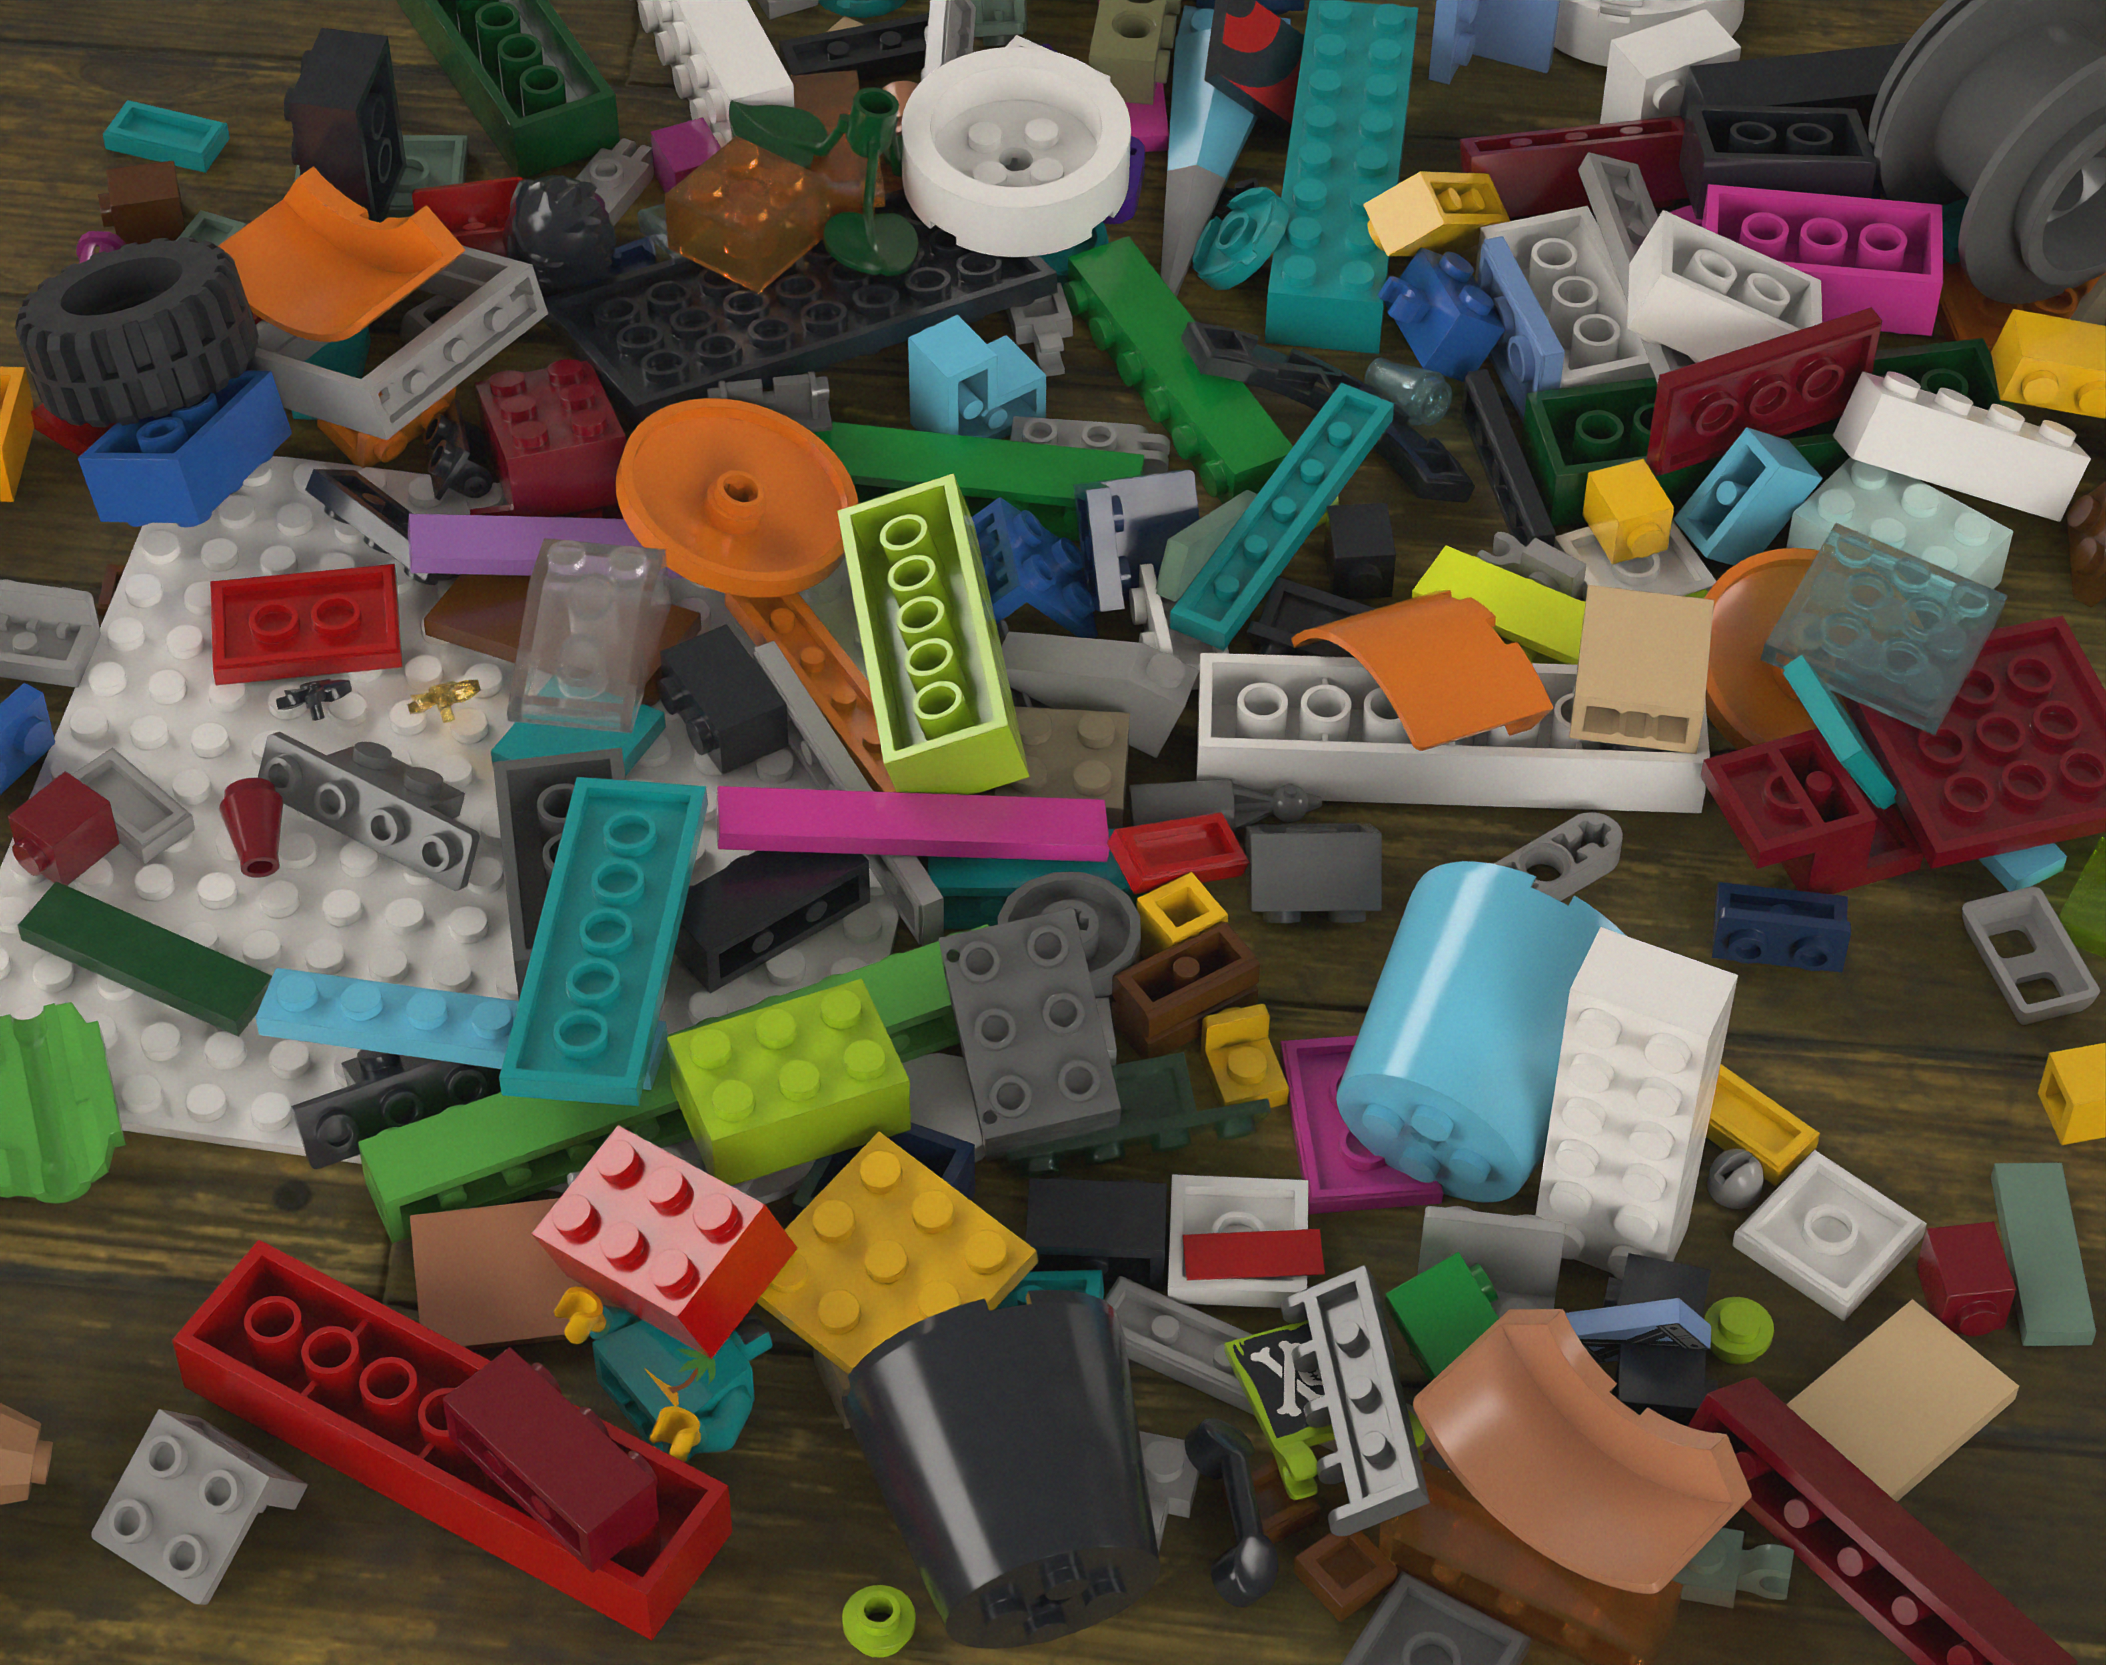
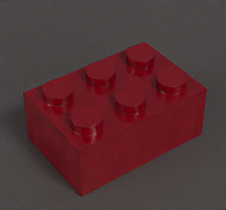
(551, 438)

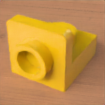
(1241, 1057)

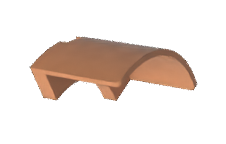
(1570, 1465)

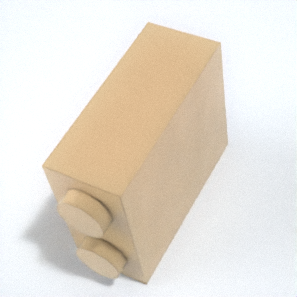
(1642, 669)

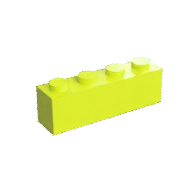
(1526, 612)

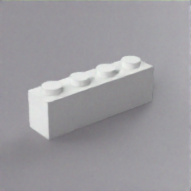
(1962, 445)

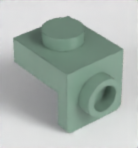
(1000, 20)

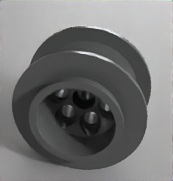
(2014, 117)

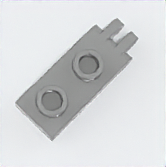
(620, 175)
(1096, 435)

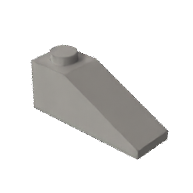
(1103, 677)

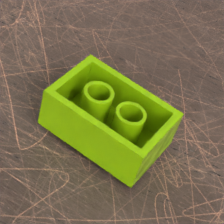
(789, 1083)

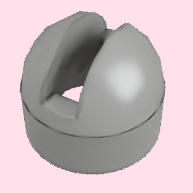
(1742, 1186)

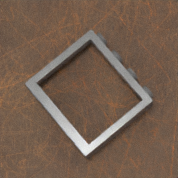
(496, 307)

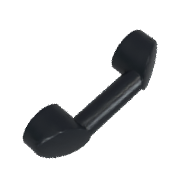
(1251, 1565)

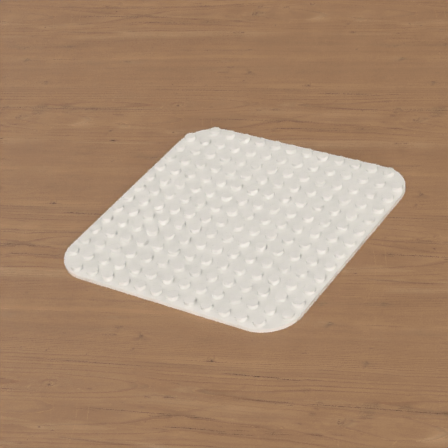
(334, 899)

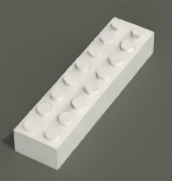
(1341, 739)

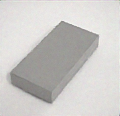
(143, 813)

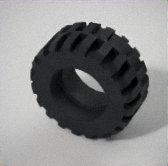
(137, 332)

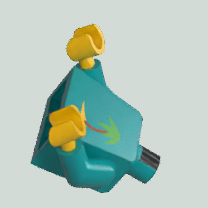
(664, 1386)

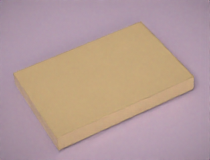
(1905, 1399)

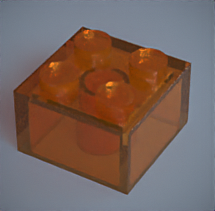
(747, 214)

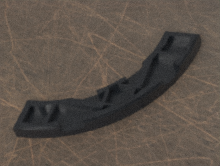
(1234, 355)

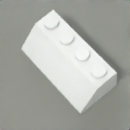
(1578, 293)

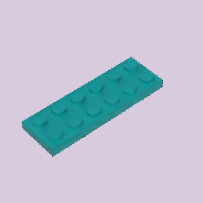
(605, 942)

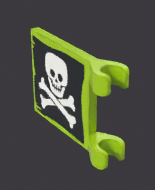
(1278, 1401)

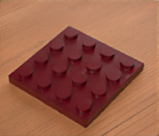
(2013, 756)

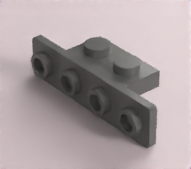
(377, 803)

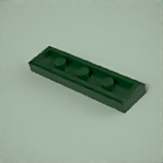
(145, 958)

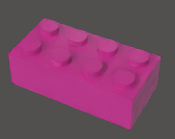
(1858, 247)

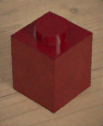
(63, 830)
(1966, 1278)

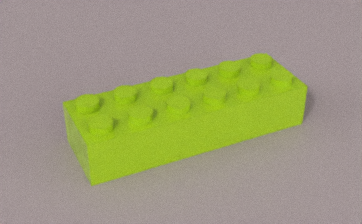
(931, 642)

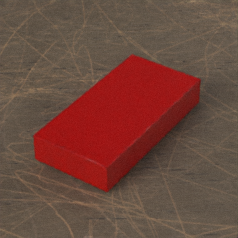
(1170, 849)

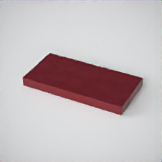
(1763, 387)

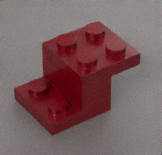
(1805, 810)

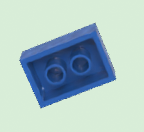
(189, 459)

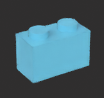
(1747, 497)

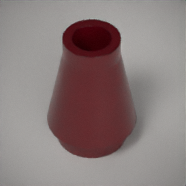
(254, 820)

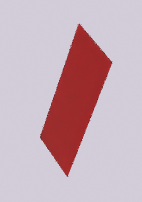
(1253, 1254)

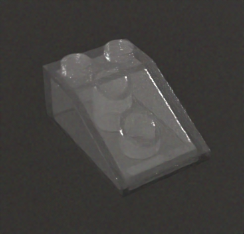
(589, 635)

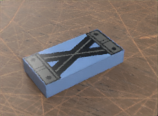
(1652, 1323)

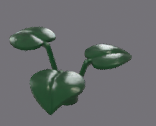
(860, 241)

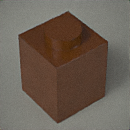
(143, 203)

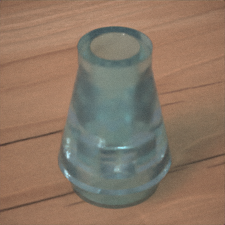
(1414, 389)

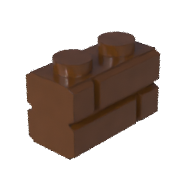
(1170, 993)

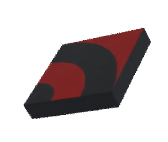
(1255, 60)

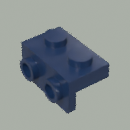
(1780, 927)

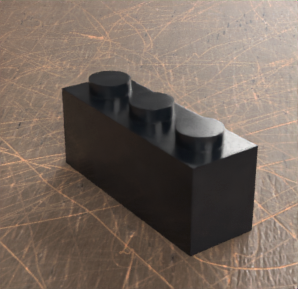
(764, 908)

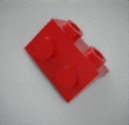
(471, 210)

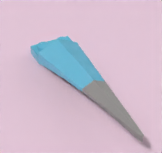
(1203, 145)

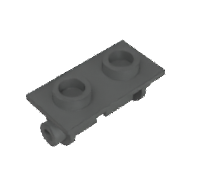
(795, 396)

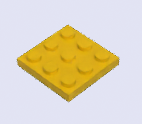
(887, 1252)

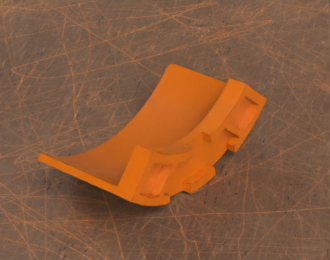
(327, 268)
(1441, 667)

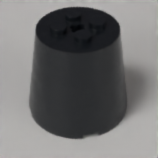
(1012, 1465)

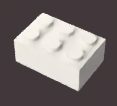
(1713, 293)

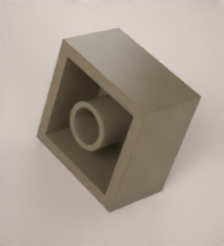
(1074, 757)

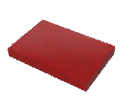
(305, 624)

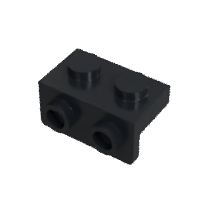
(1295, 609)

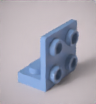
(1494, 29)

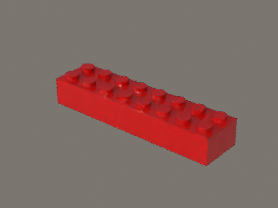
(368, 1401)

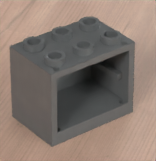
(1030, 1031)

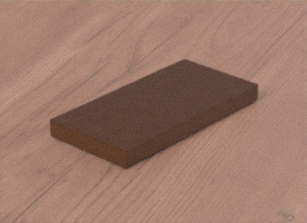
(489, 612)

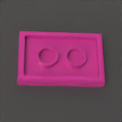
(1335, 1163)

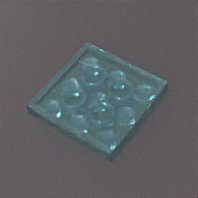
(1886, 627)

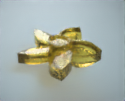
(444, 696)

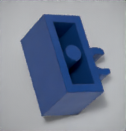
(1443, 313)

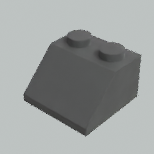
(1313, 870)

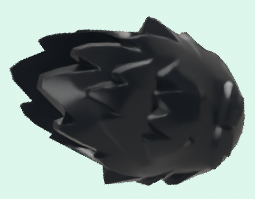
(560, 231)

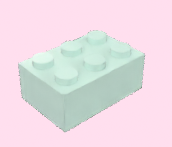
(1905, 516)

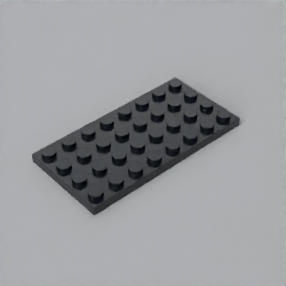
(684, 328)

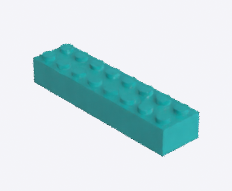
(1340, 156)

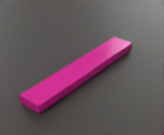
(911, 824)

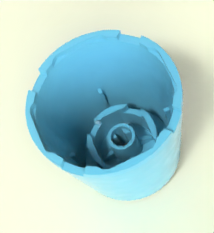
(1468, 1030)

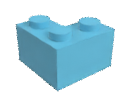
(970, 385)

